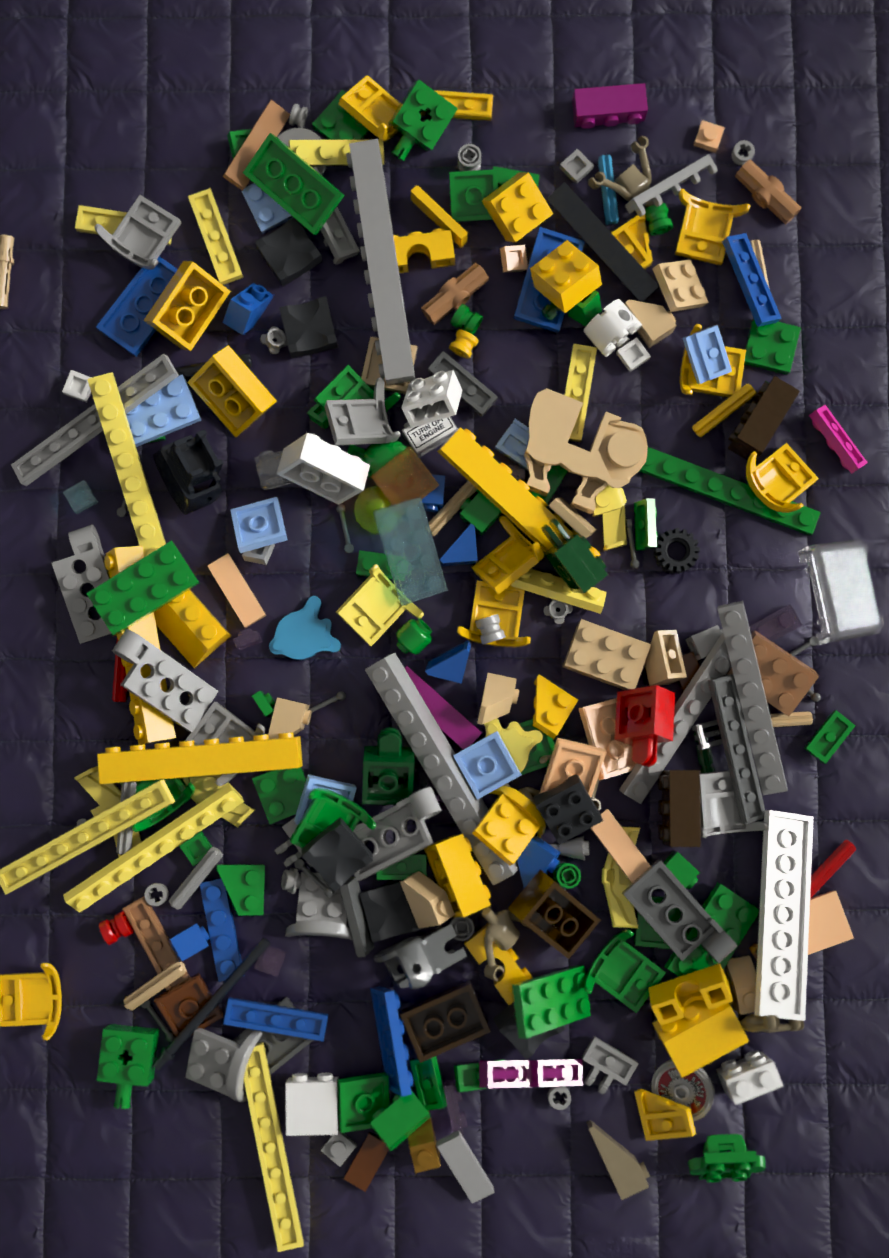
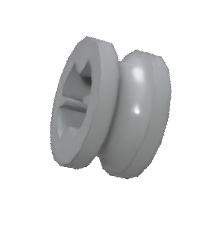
(298, 116)
(745, 145)
(153, 901)
(557, 1104)

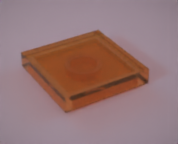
(404, 478)

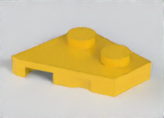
(635, 240)
(551, 707)
(663, 1117)

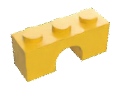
(436, 245)
(512, 972)
(672, 996)

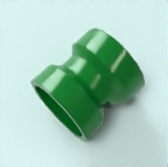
(658, 219)
(466, 319)
(562, 874)

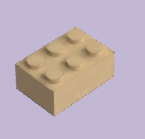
(606, 655)

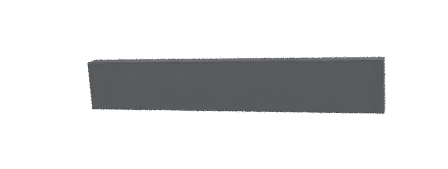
(737, 748)

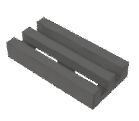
(701, 736)

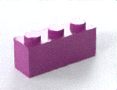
(610, 105)

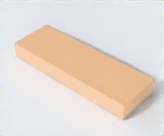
(236, 590)
(620, 847)

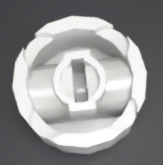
(612, 327)

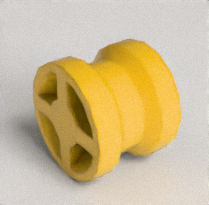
(463, 344)

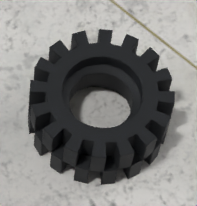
(683, 538)

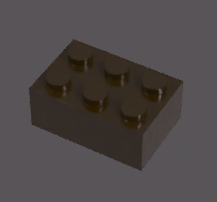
(762, 418)
(680, 808)
(554, 914)
(445, 1021)

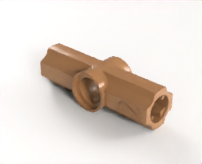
(768, 191)
(454, 293)

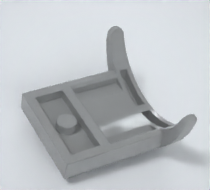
(142, 233)
(360, 419)
(222, 724)
(720, 808)
(318, 913)
(220, 1062)

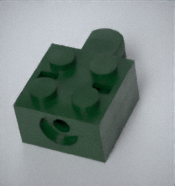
(573, 558)
(387, 770)

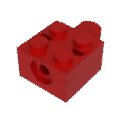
(645, 720)

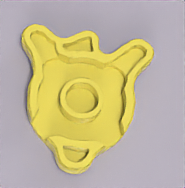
(516, 740)

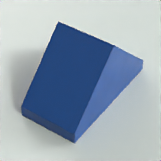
(463, 550)
(450, 664)

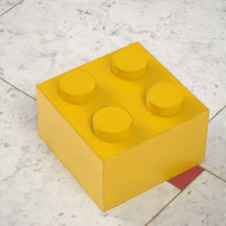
(517, 207)
(566, 276)

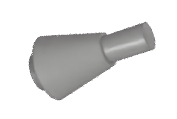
(574, 848)

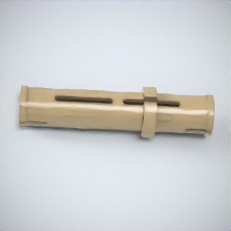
(6, 262)

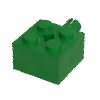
(408, 122)
(125, 1072)

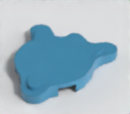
(303, 634)

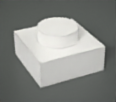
(633, 354)
(77, 386)

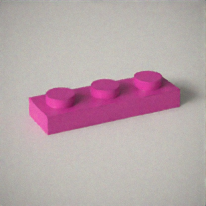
(837, 439)

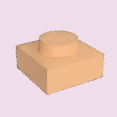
(709, 136)
(514, 258)

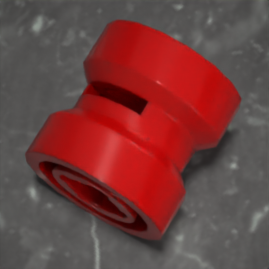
(115, 928)

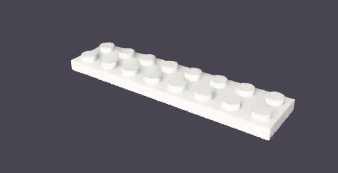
(784, 916)

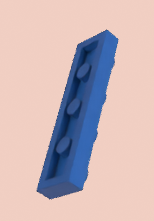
(751, 279)
(220, 928)
(276, 1019)

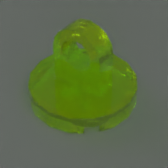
(367, 502)

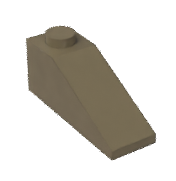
(622, 1165)

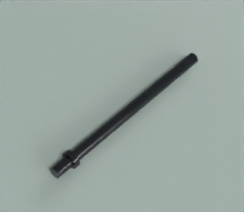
(168, 1053)

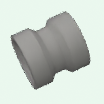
(469, 163)
(490, 629)

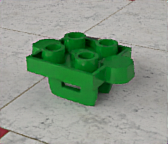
(725, 1165)

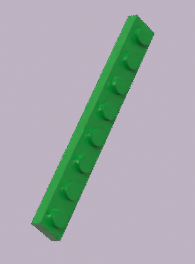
(724, 490)

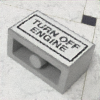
(428, 436)

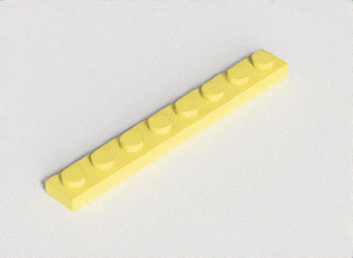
(127, 462)
(85, 836)
(153, 848)
(272, 1151)

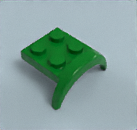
(350, 386)
(179, 792)
(323, 811)
(623, 972)

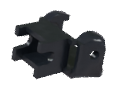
(187, 465)

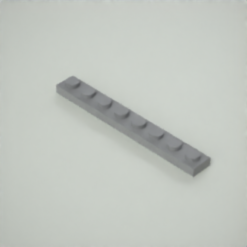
(88, 423)
(752, 697)
(685, 714)

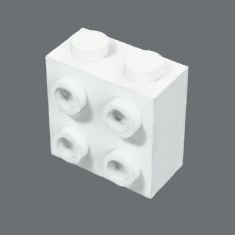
(432, 398)
(749, 1077)
(311, 1105)

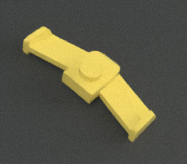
(611, 505)
(206, 786)
(105, 795)
(614, 883)

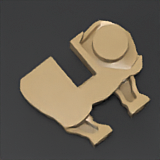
(613, 458)

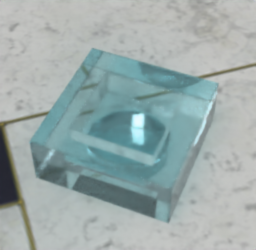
(80, 497)

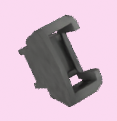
(420, 957)

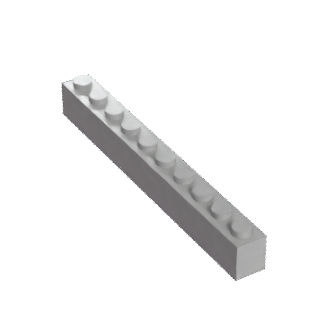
(382, 262)
(436, 758)

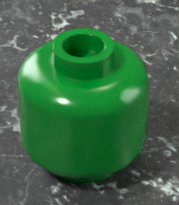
(413, 636)

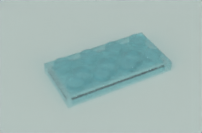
(410, 550)

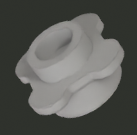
(274, 333)
(558, 616)
(291, 880)

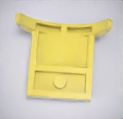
(374, 607)

